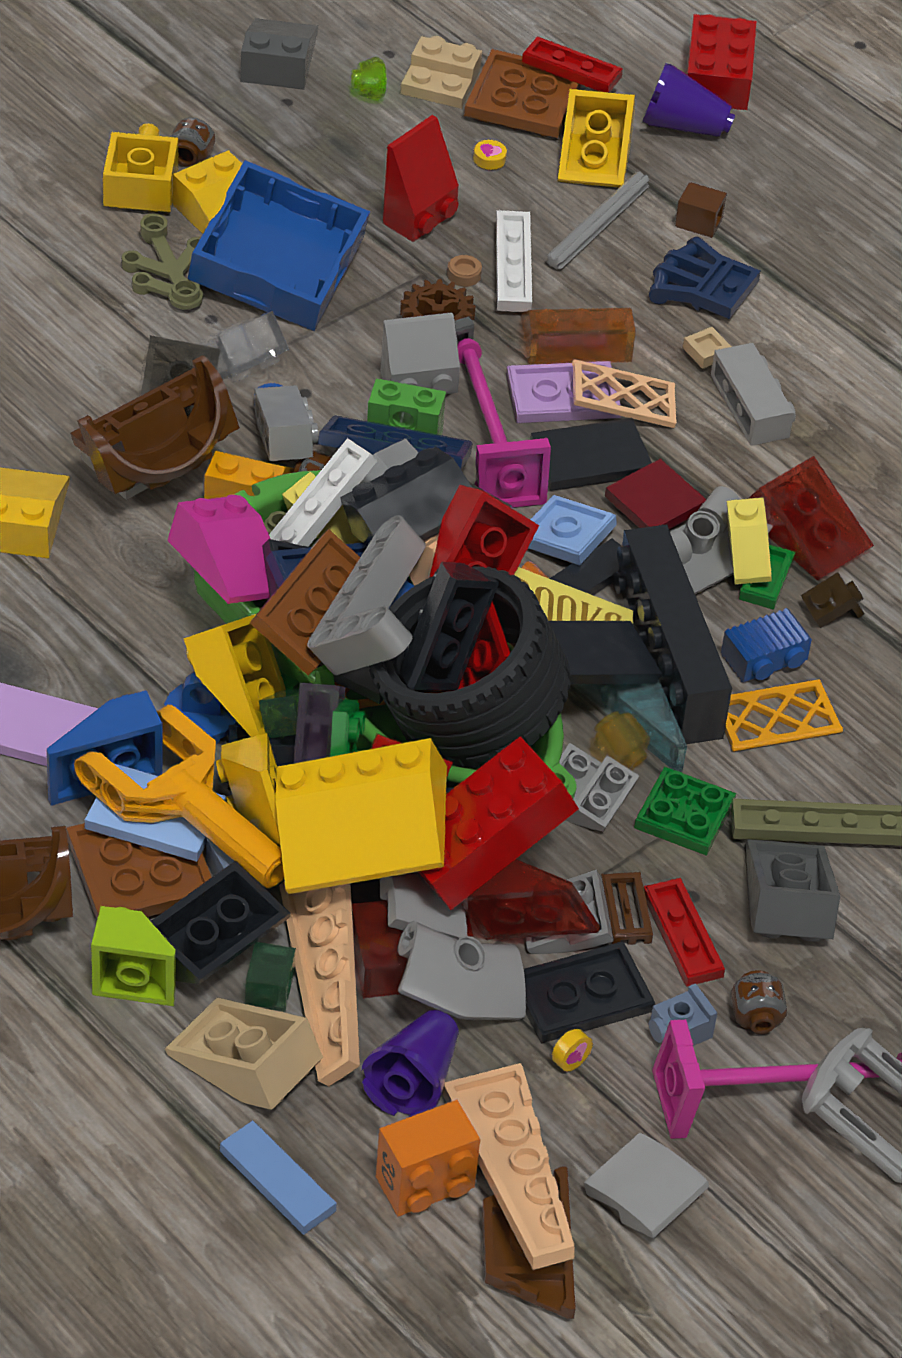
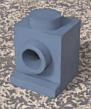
(687, 1006)

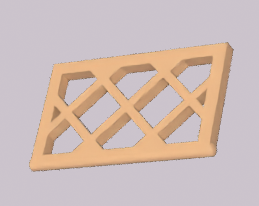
(607, 403)

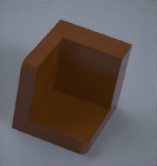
(700, 209)

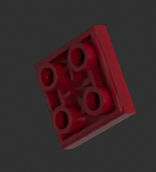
(655, 496)

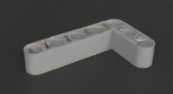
(358, 624)

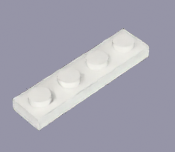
(513, 261)
(323, 495)

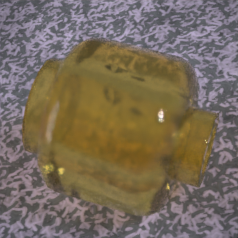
(622, 739)

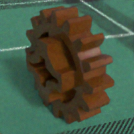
(437, 299)

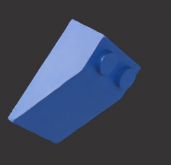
(121, 729)

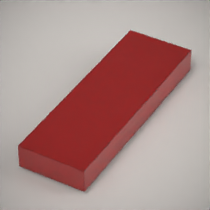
(572, 65)
(683, 932)

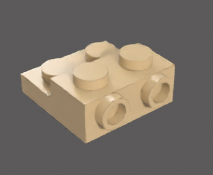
(442, 71)

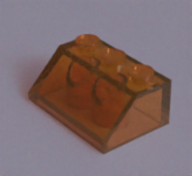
(579, 334)

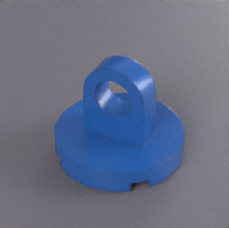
(201, 707)

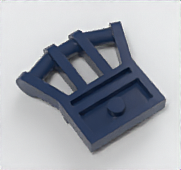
(723, 282)

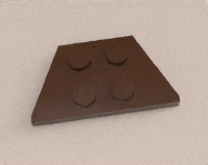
(509, 1268)

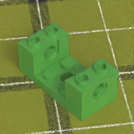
(407, 406)

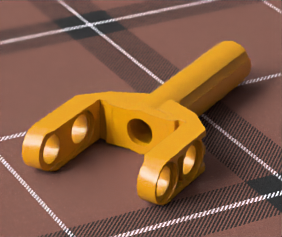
(185, 793)

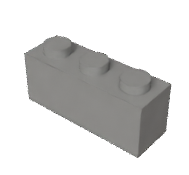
(752, 394)
(285, 423)

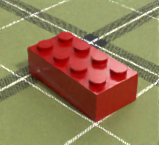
(497, 819)

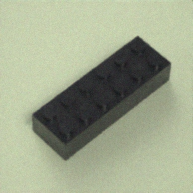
(674, 631)

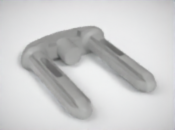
(836, 1070)

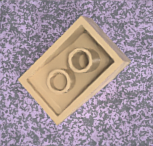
(248, 1051)

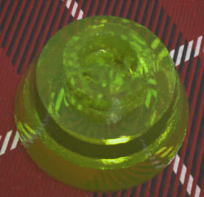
(370, 78)

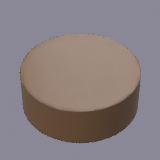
(464, 270)

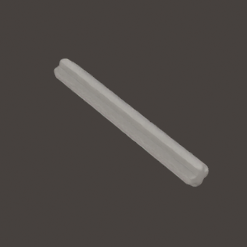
(597, 221)

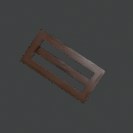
(629, 933)

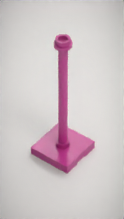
(508, 470)
(683, 1083)

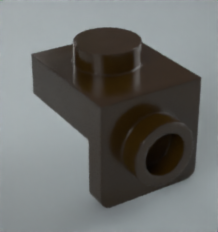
(832, 599)

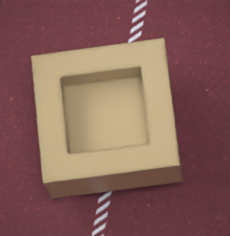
(703, 344)

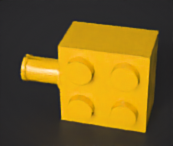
(140, 170)

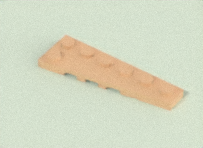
(325, 970)
(516, 1160)

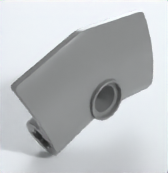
(707, 556)
(462, 975)

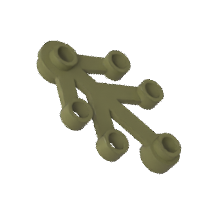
(182, 292)

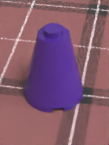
(687, 105)
(412, 1065)

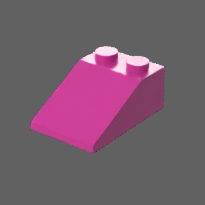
(224, 545)

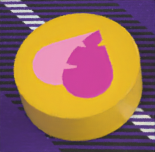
(490, 154)
(572, 1049)

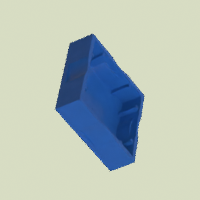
(278, 245)

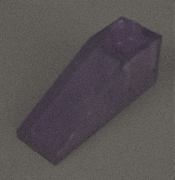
(315, 720)

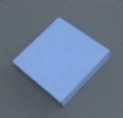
(570, 529)

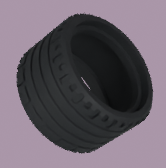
(510, 702)

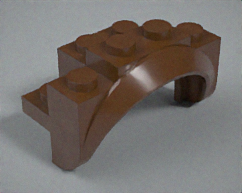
(153, 437)
(47, 896)

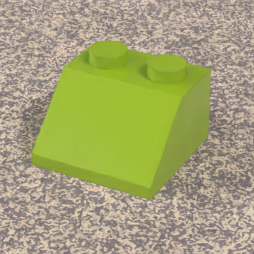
(131, 958)

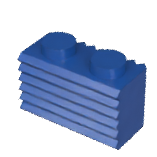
(766, 645)

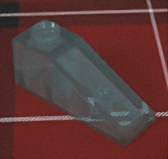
(654, 713)

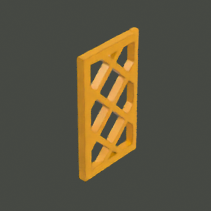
(787, 693)

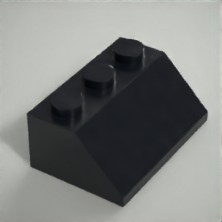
(415, 490)
(448, 627)
(218, 922)

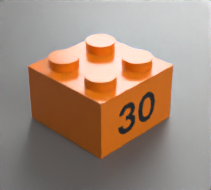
(427, 1158)

